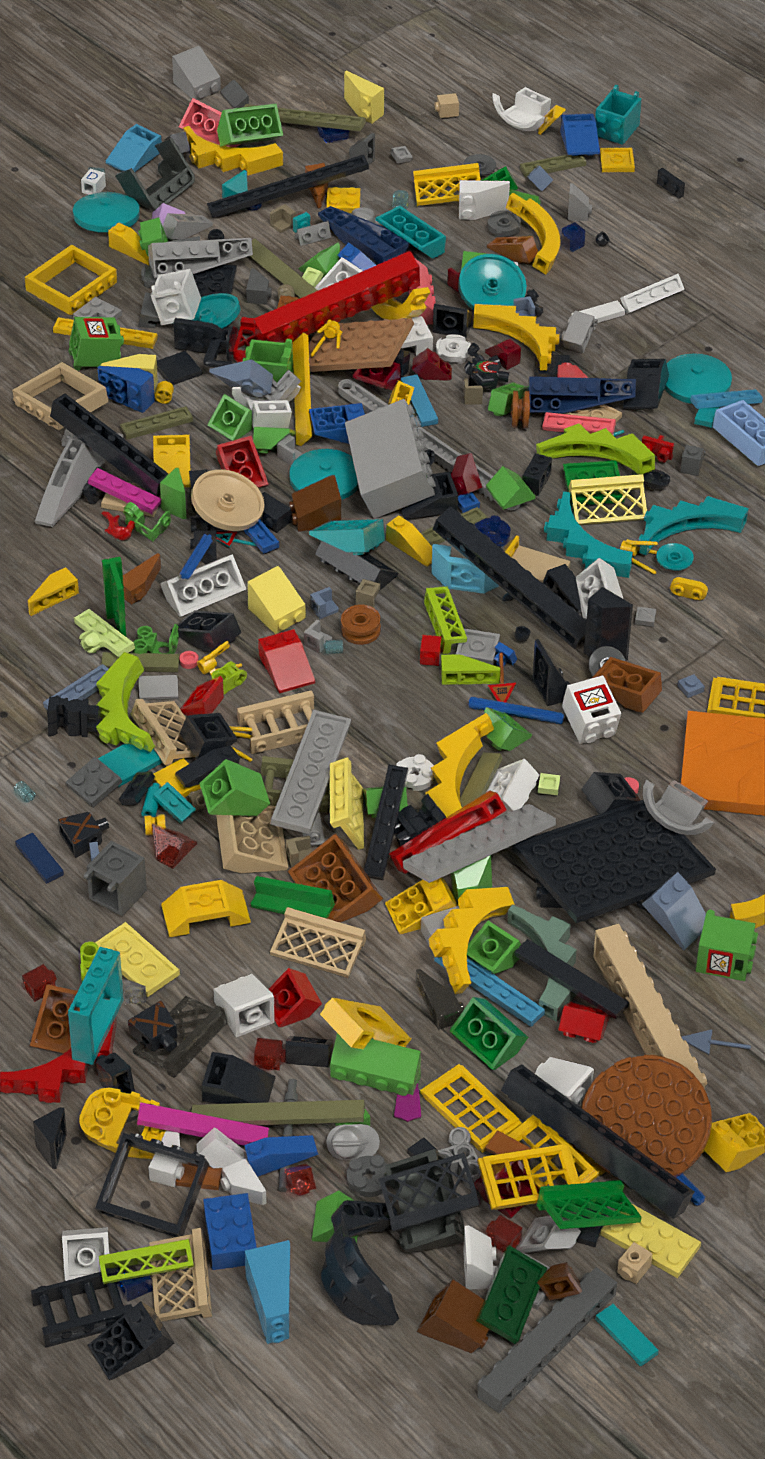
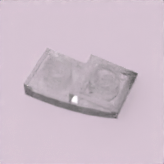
(133, 992)

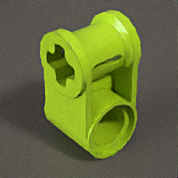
(231, 676)
(88, 951)

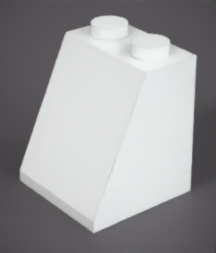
(246, 1004)
(567, 1078)

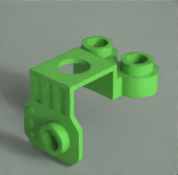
(134, 514)
(148, 641)

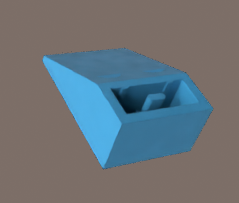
(134, 149)

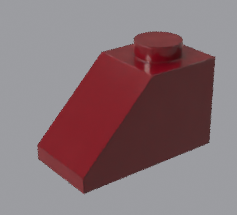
(507, 352)
(465, 474)

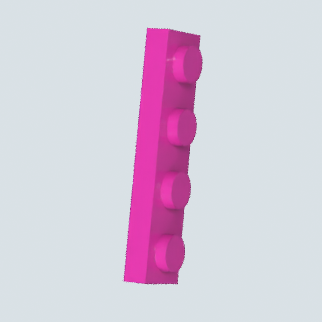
(124, 491)

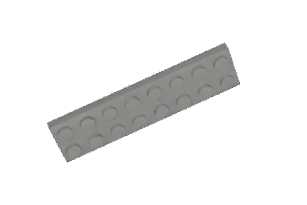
(310, 772)
(479, 843)

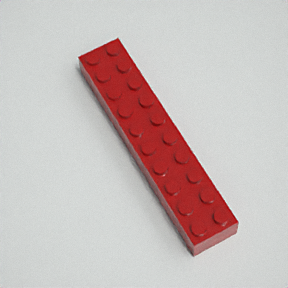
(340, 300)

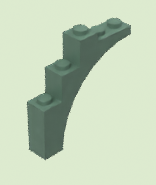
(552, 937)

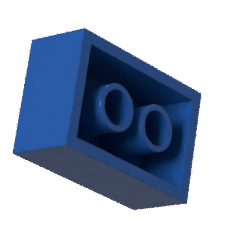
(229, 1230)

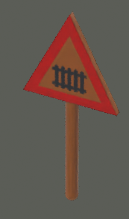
(502, 691)

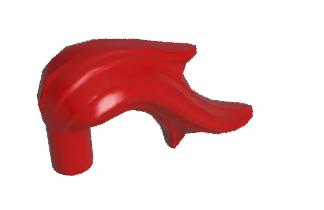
(117, 531)

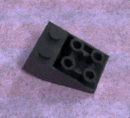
(651, 380)
(437, 504)
(235, 1081)
(131, 1341)

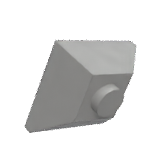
(546, 1236)

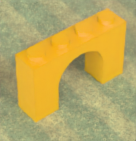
(361, 1022)

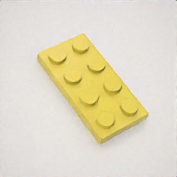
(139, 959)
(669, 1245)

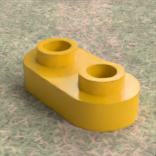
(688, 588)

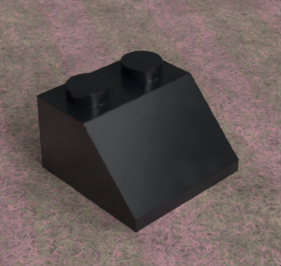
(451, 320)
(206, 733)
(608, 791)

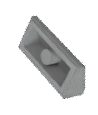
(158, 687)

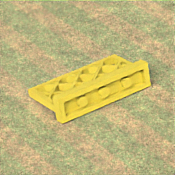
(603, 486)
(346, 801)

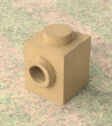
(447, 105)
(634, 1263)

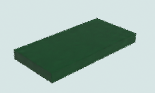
(511, 1294)

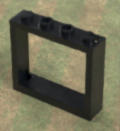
(156, 1147)

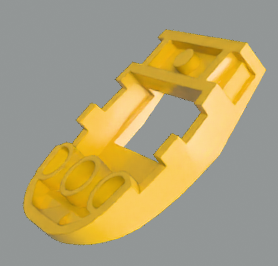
(106, 1116)

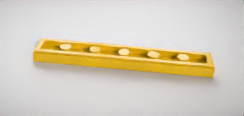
(130, 336)

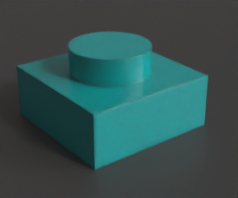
(301, 221)

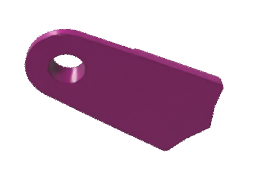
(408, 1106)

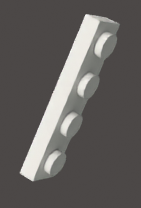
(652, 293)

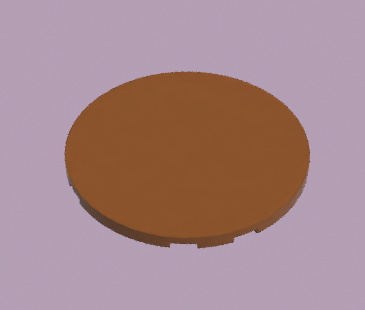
(654, 1108)

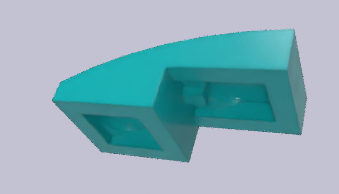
(706, 416)

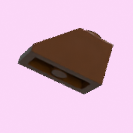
(560, 1282)

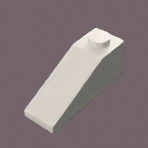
(164, 1169)

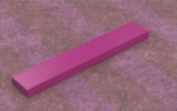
(198, 1124)

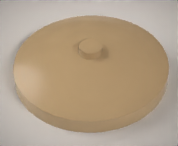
(227, 500)

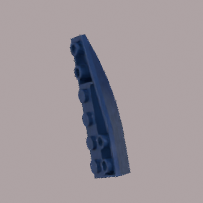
(366, 236)
(573, 394)

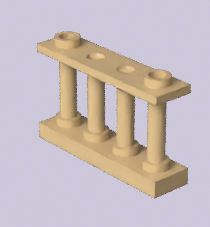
(274, 709)

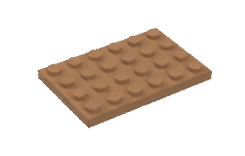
(361, 345)

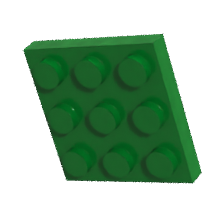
(591, 470)

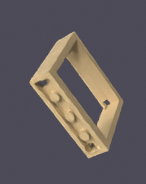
(94, 392)

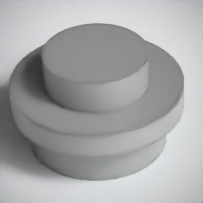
(459, 1135)

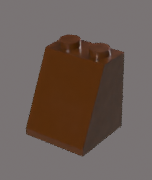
(316, 504)
(453, 1318)

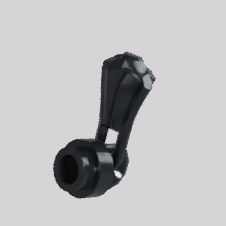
(534, 295)

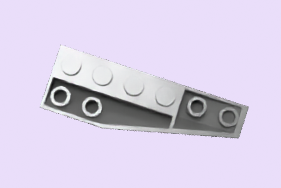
(196, 255)
(67, 481)

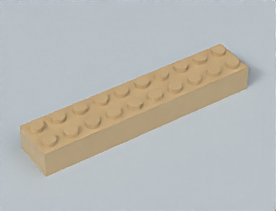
(646, 1011)

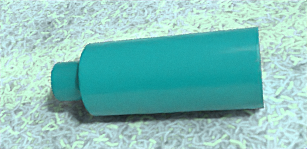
(150, 804)

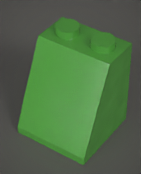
(234, 791)

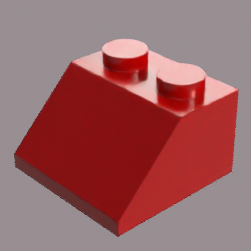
(293, 998)
(583, 1021)

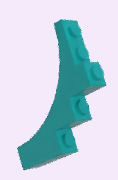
(688, 516)
(579, 544)

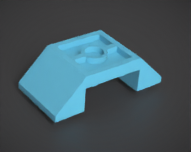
(459, 572)

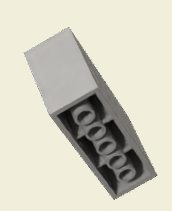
(390, 458)

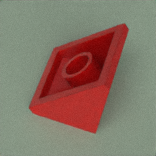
(204, 698)

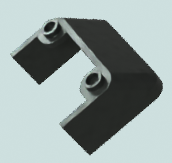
(175, 178)

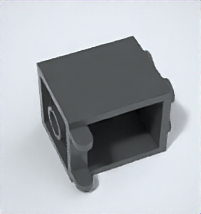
(116, 878)

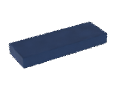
(39, 858)

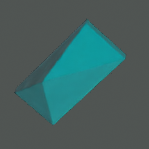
(235, 185)

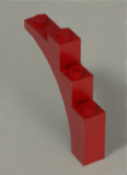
(49, 1078)

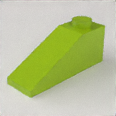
(466, 670)

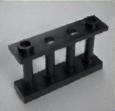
(78, 1326)

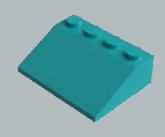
(351, 535)

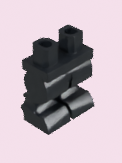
(72, 715)
(414, 821)

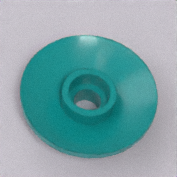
(675, 556)

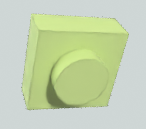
(312, 276)
(549, 784)

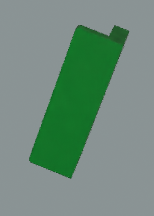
(278, 895)

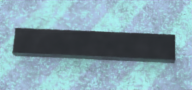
(386, 821)
(572, 979)

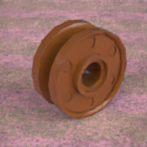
(520, 409)
(360, 624)

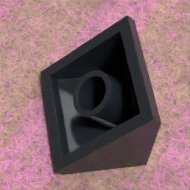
(308, 1051)
(50, 1135)

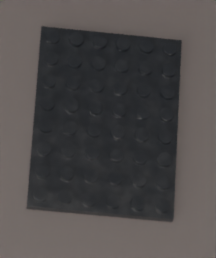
(610, 860)

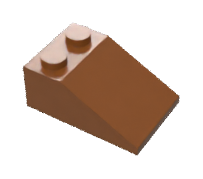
(631, 684)
(52, 1024)

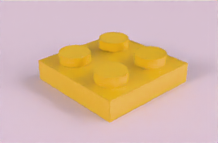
(343, 198)

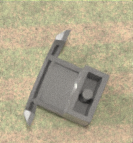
(677, 808)

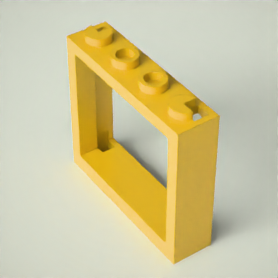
(36, 279)

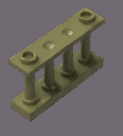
(280, 767)

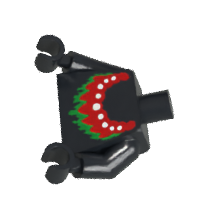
(482, 371)

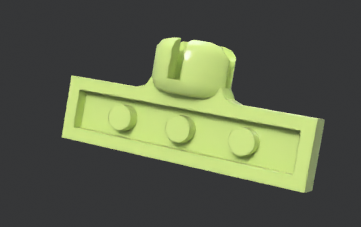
(101, 634)

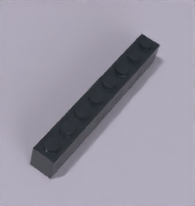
(108, 444)

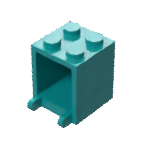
(618, 116)

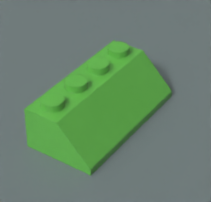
(249, 125)
(377, 1066)

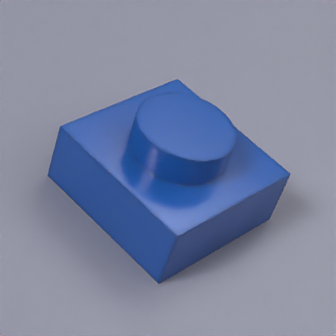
(467, 502)

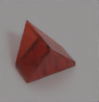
(171, 845)

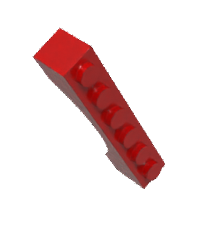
(472, 815)

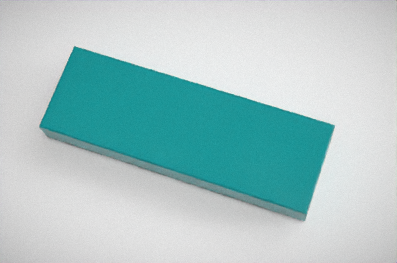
(627, 1335)

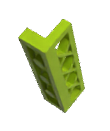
(439, 616)
(145, 1256)

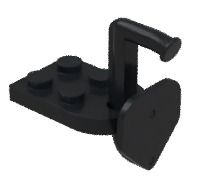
(206, 339)

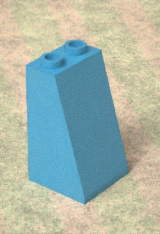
(269, 1283)

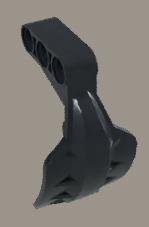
(345, 1271)

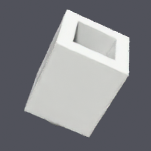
(93, 182)

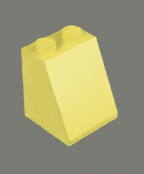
(275, 600)

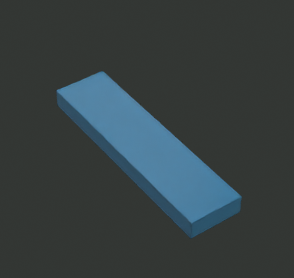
(725, 398)
(420, 401)

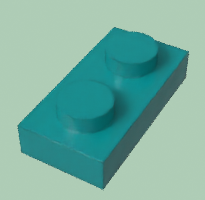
(174, 803)

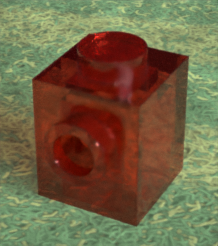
(36, 980)
(269, 1054)
(300, 1179)
(504, 1233)

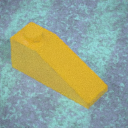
(127, 242)
(409, 540)
(53, 590)

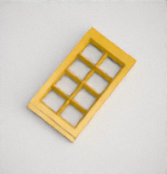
(716, 695)
(460, 1071)
(529, 1125)
(490, 1183)

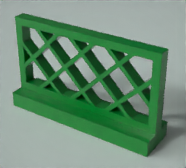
(114, 592)
(581, 1196)

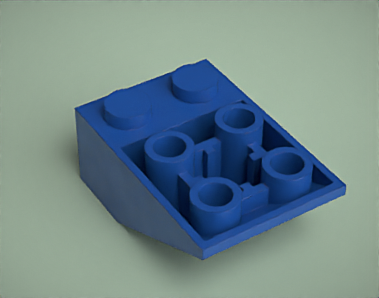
(579, 134)
(128, 386)
(330, 421)

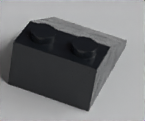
(208, 629)
(547, 676)

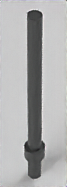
(290, 1096)

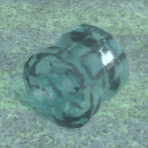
(400, 199)

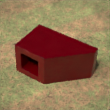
(431, 366)

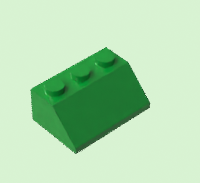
(488, 1033)

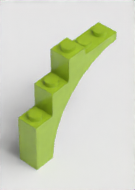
(578, 441)
(115, 689)

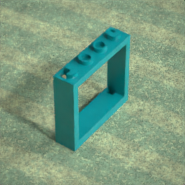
(96, 1013)

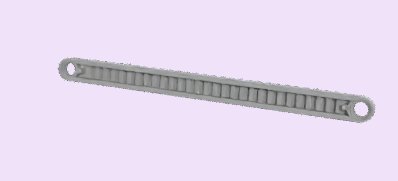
(443, 455)

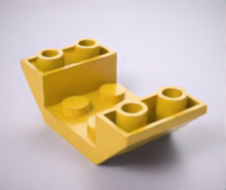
(203, 903)

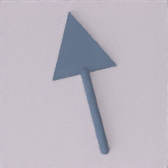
(703, 1040)

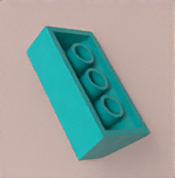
(414, 231)

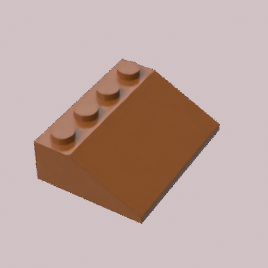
(337, 869)

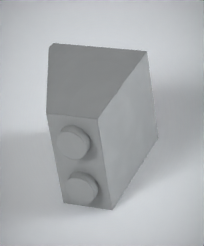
(195, 73)

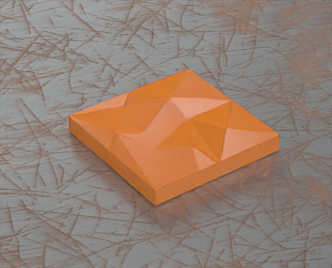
(725, 761)

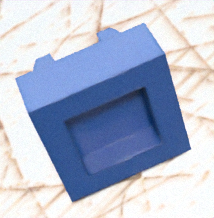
(508, 654)

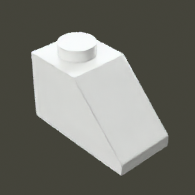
(220, 1150)
(241, 1179)

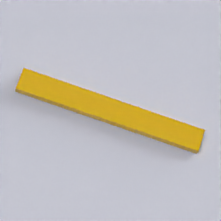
(303, 399)

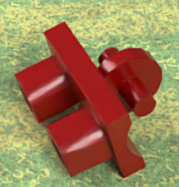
(659, 447)

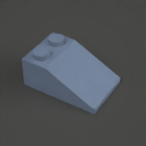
(247, 375)
(677, 910)

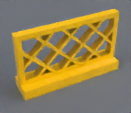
(444, 176)

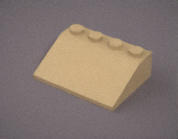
(252, 843)

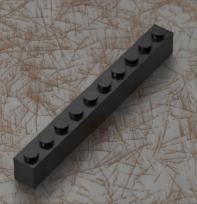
(511, 576)
(597, 1141)

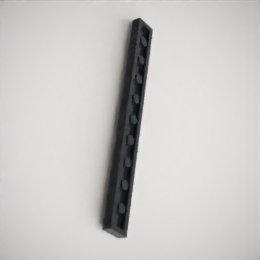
(288, 186)

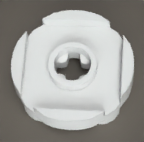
(445, 350)
(423, 767)

